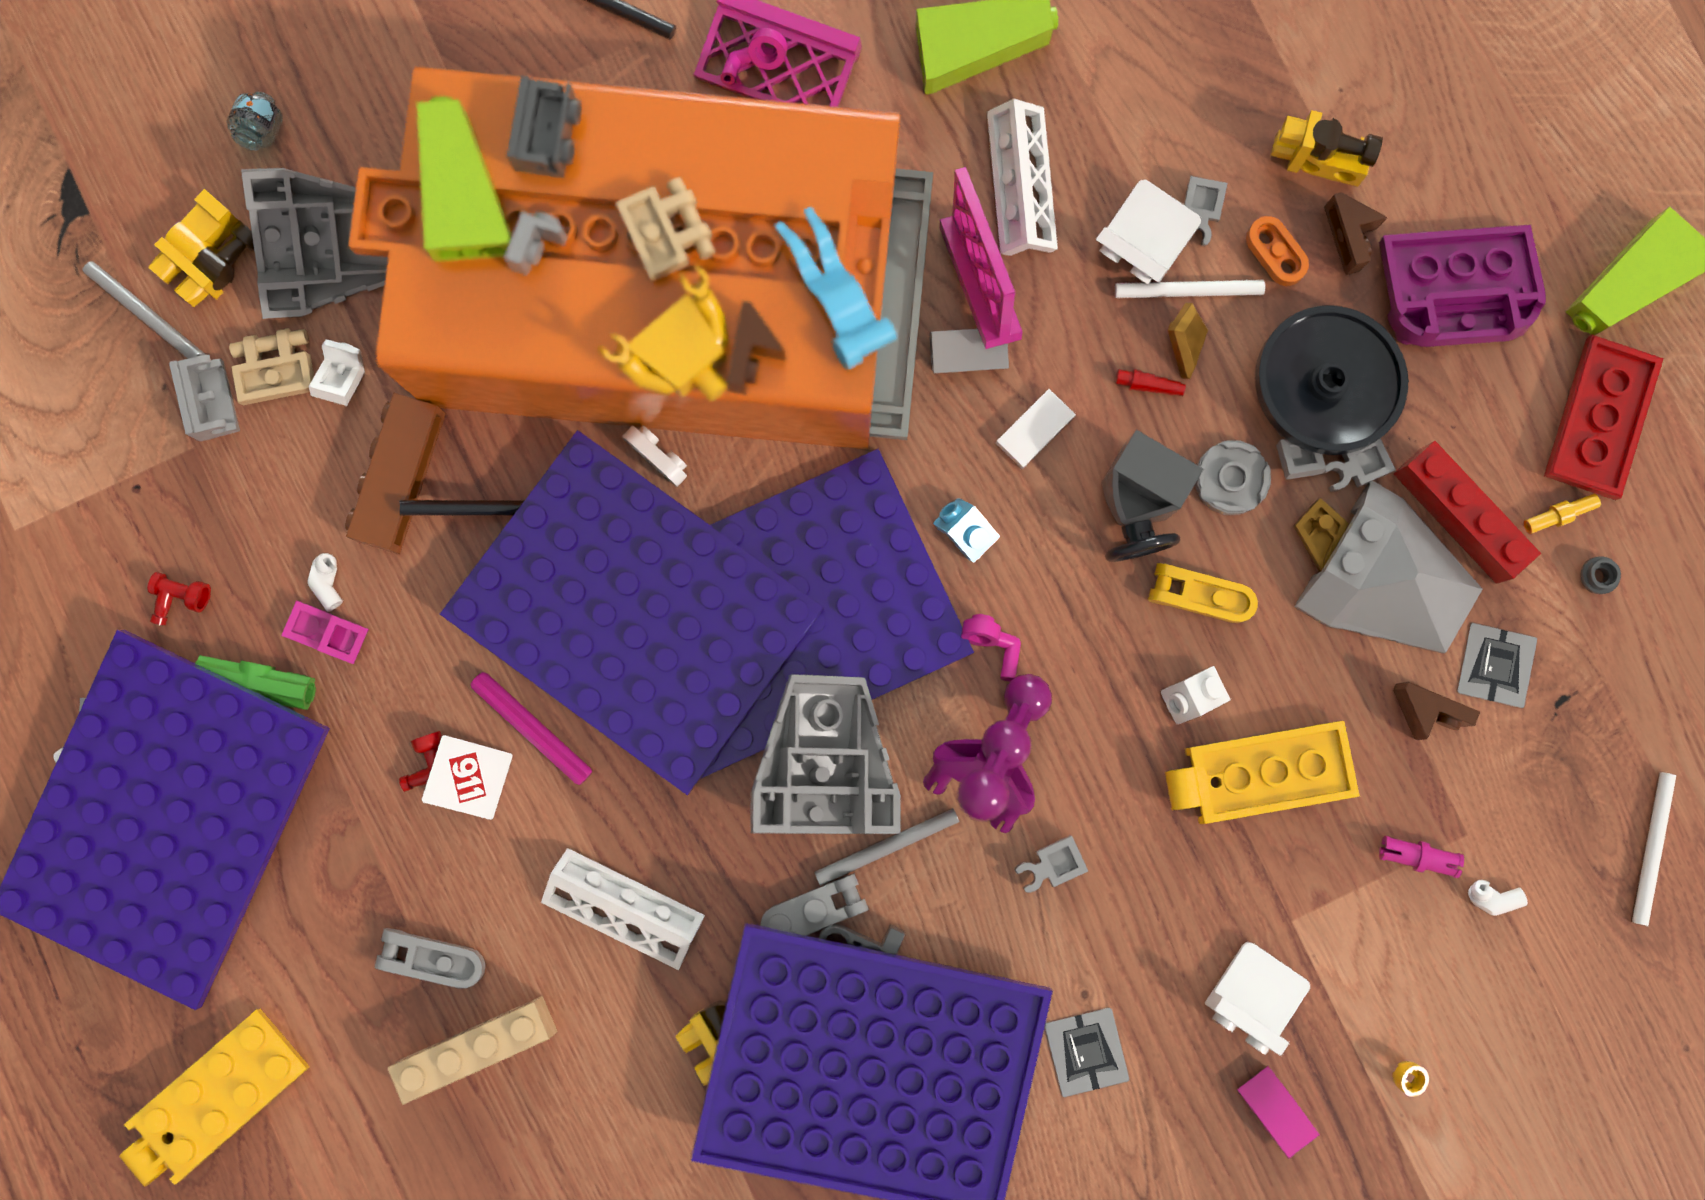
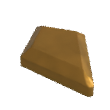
(1187, 339)
(1320, 531)

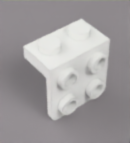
(1149, 231)
(1258, 997)

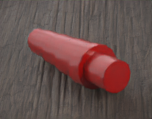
(1149, 382)

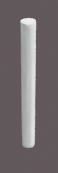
(1190, 288)
(1654, 848)

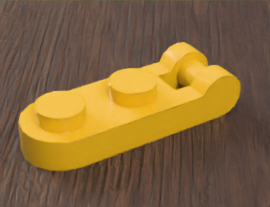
(1203, 594)

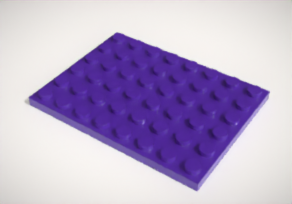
(862, 560)
(632, 612)
(159, 818)
(869, 1071)

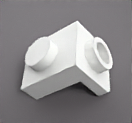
(338, 373)
(1195, 695)

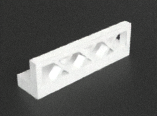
(1016, 175)
(624, 904)

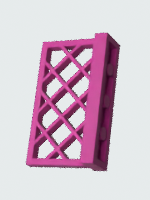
(797, 31)
(980, 266)

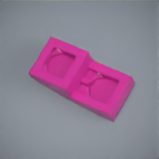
(325, 632)
(1278, 1112)

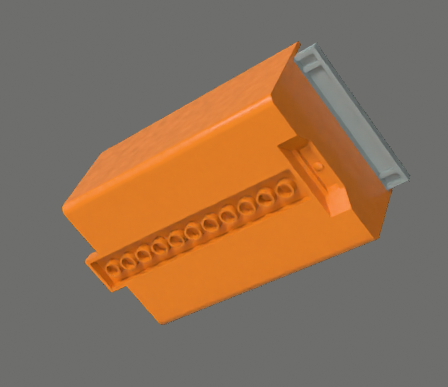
(530, 343)

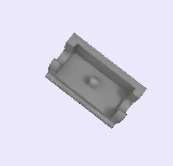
(964, 352)
(204, 397)

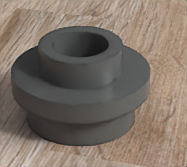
(1610, 571)

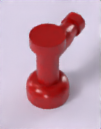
(195, 596)
(428, 746)

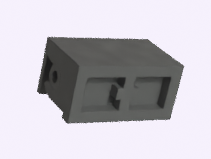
(543, 128)

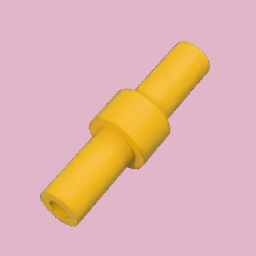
(1562, 513)

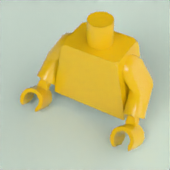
(679, 346)

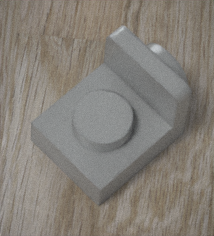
(526, 242)

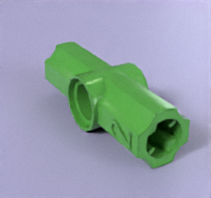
(279, 686)

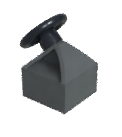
(1146, 487)

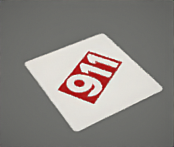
(467, 777)

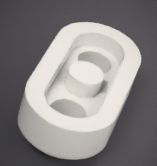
(645, 444)

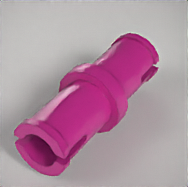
(1421, 856)

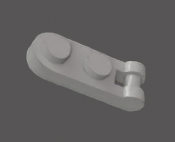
(816, 908)
(430, 959)

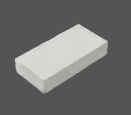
(1035, 428)

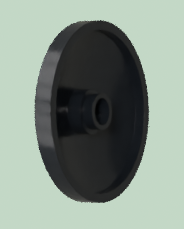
(1331, 380)

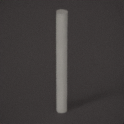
(141, 310)
(886, 847)

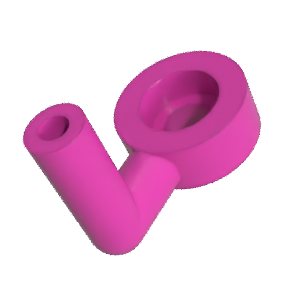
(757, 53)
(983, 631)

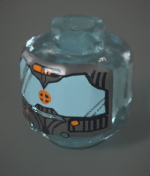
(254, 120)

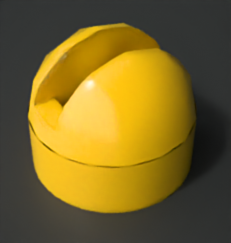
(1419, 1082)

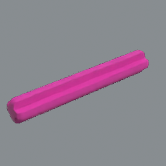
(531, 728)

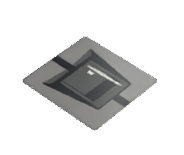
(1497, 665)
(1087, 1052)

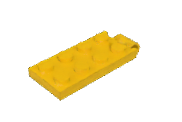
(1266, 773)
(212, 1100)

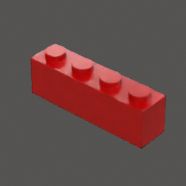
(1466, 513)

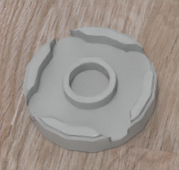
(1233, 478)

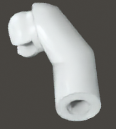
(322, 579)
(1494, 902)

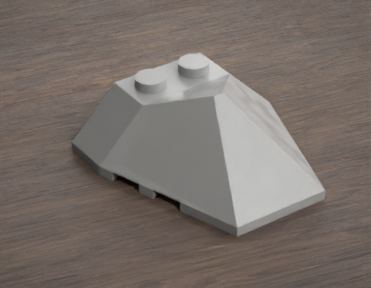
(303, 242)
(1391, 578)
(825, 764)

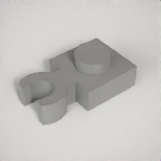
(1205, 199)
(1298, 461)
(1362, 466)
(1058, 863)

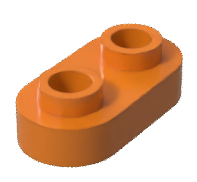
(1280, 250)

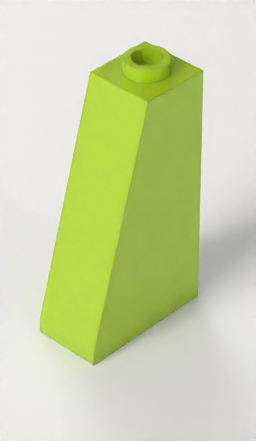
(978, 36)
(457, 191)
(1650, 266)

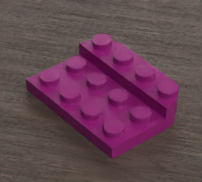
(1462, 285)

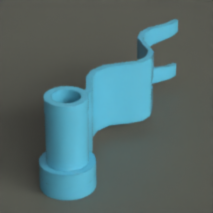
(840, 295)

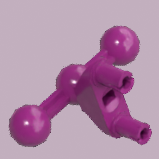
(991, 768)

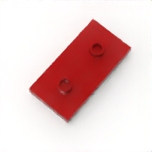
(1603, 417)

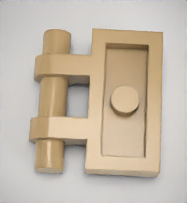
(653, 233)
(272, 377)

